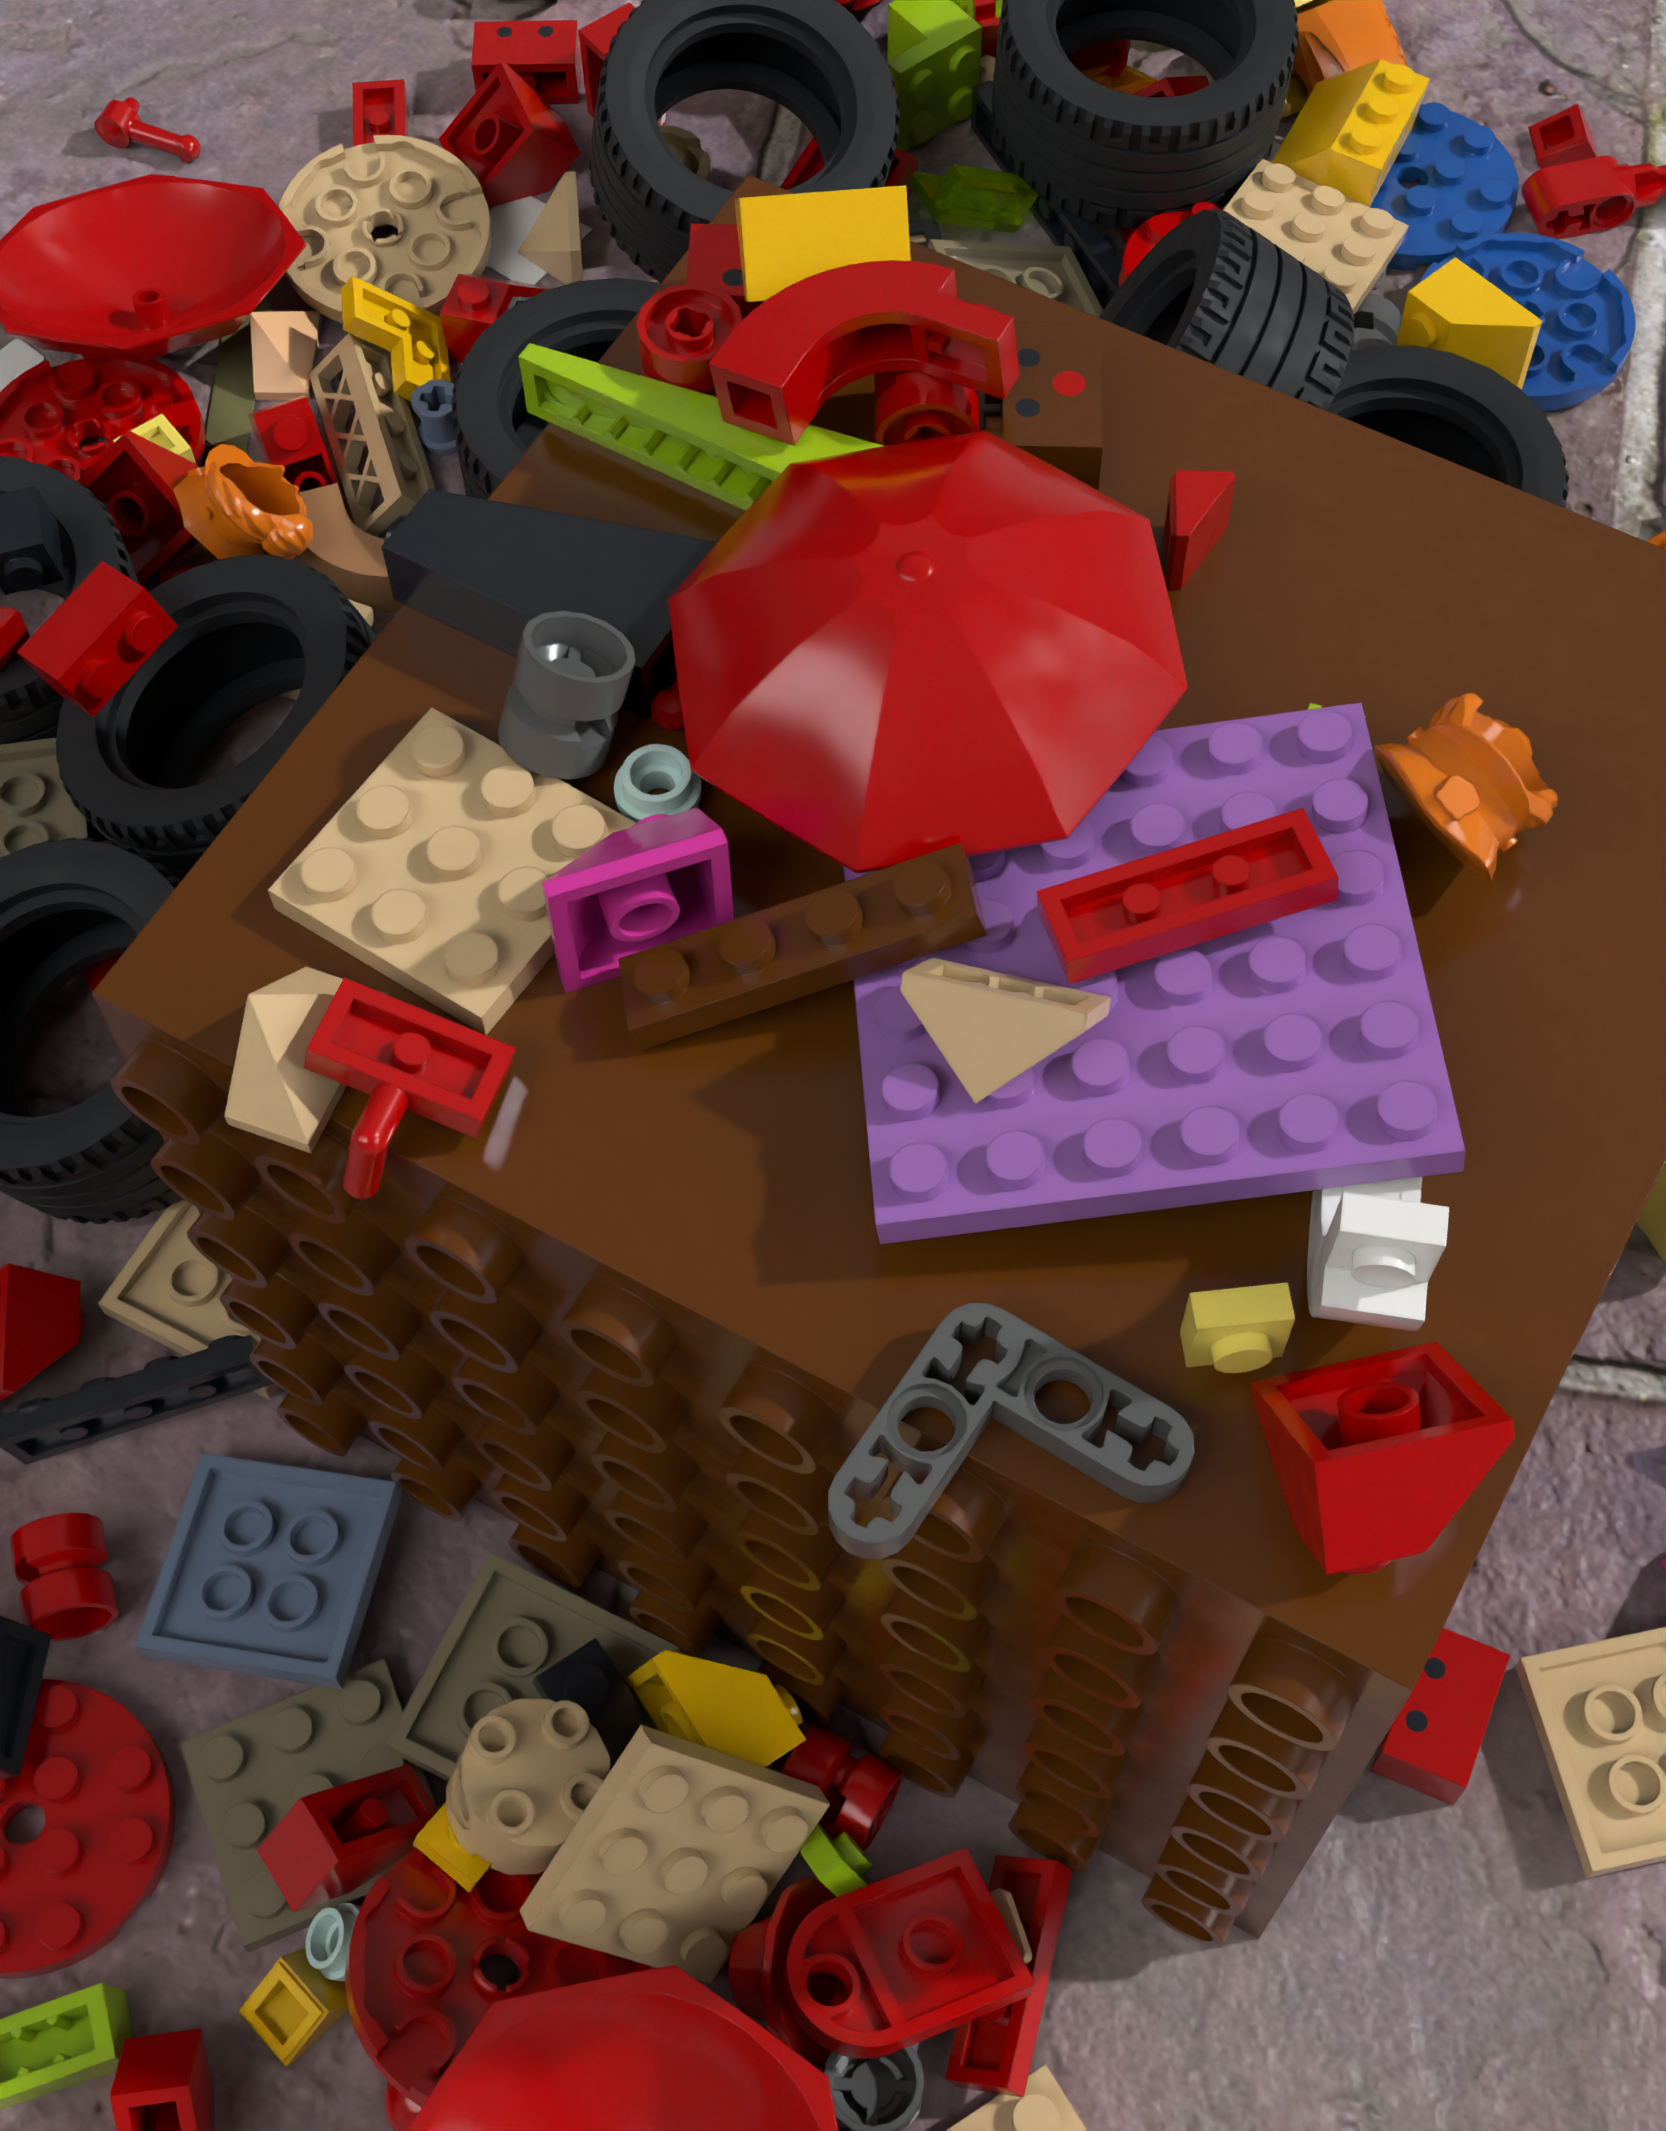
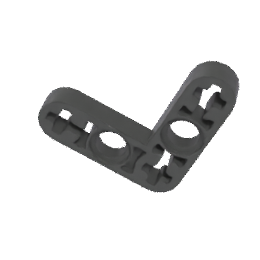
(1007, 1395)

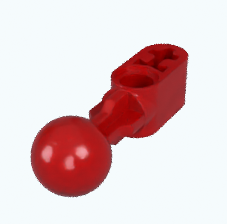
(1590, 195)

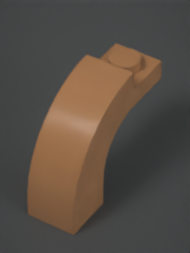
(346, 552)

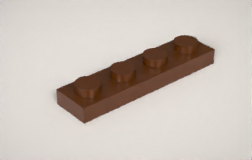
(801, 946)

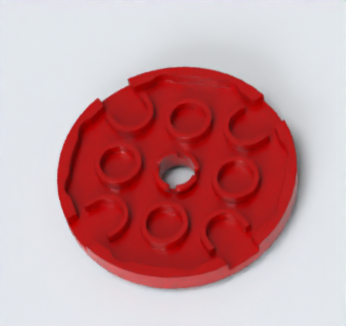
(58, 407)
(102, 1834)
(417, 1961)

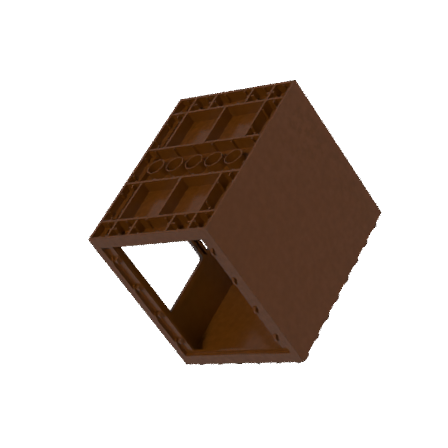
(664, 1266)

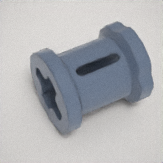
(434, 408)

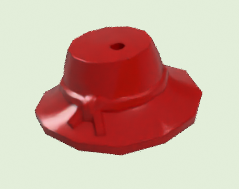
(758, 1969)

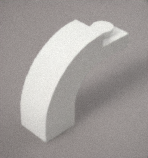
(1373, 1253)

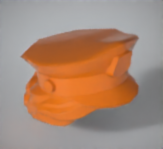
(243, 507)
(1469, 782)

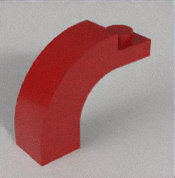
(853, 325)

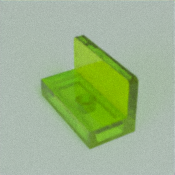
(975, 197)

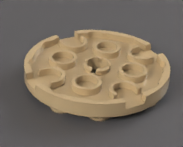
(392, 182)

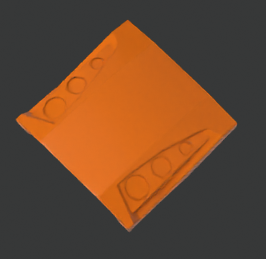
(1342, 38)

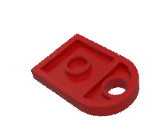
(912, 1956)

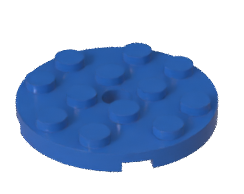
(1463, 189)
(1582, 312)

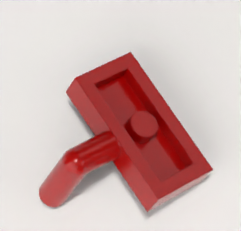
(405, 1064)

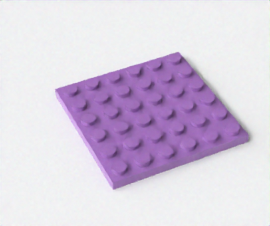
(1221, 1066)

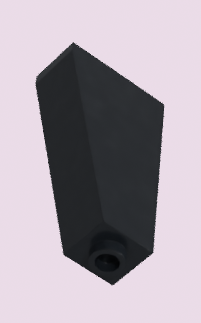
(502, 564)

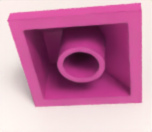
(637, 893)

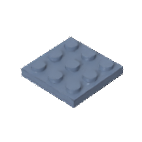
(270, 1570)

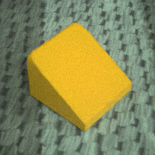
(294, 2006)

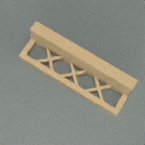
(380, 423)

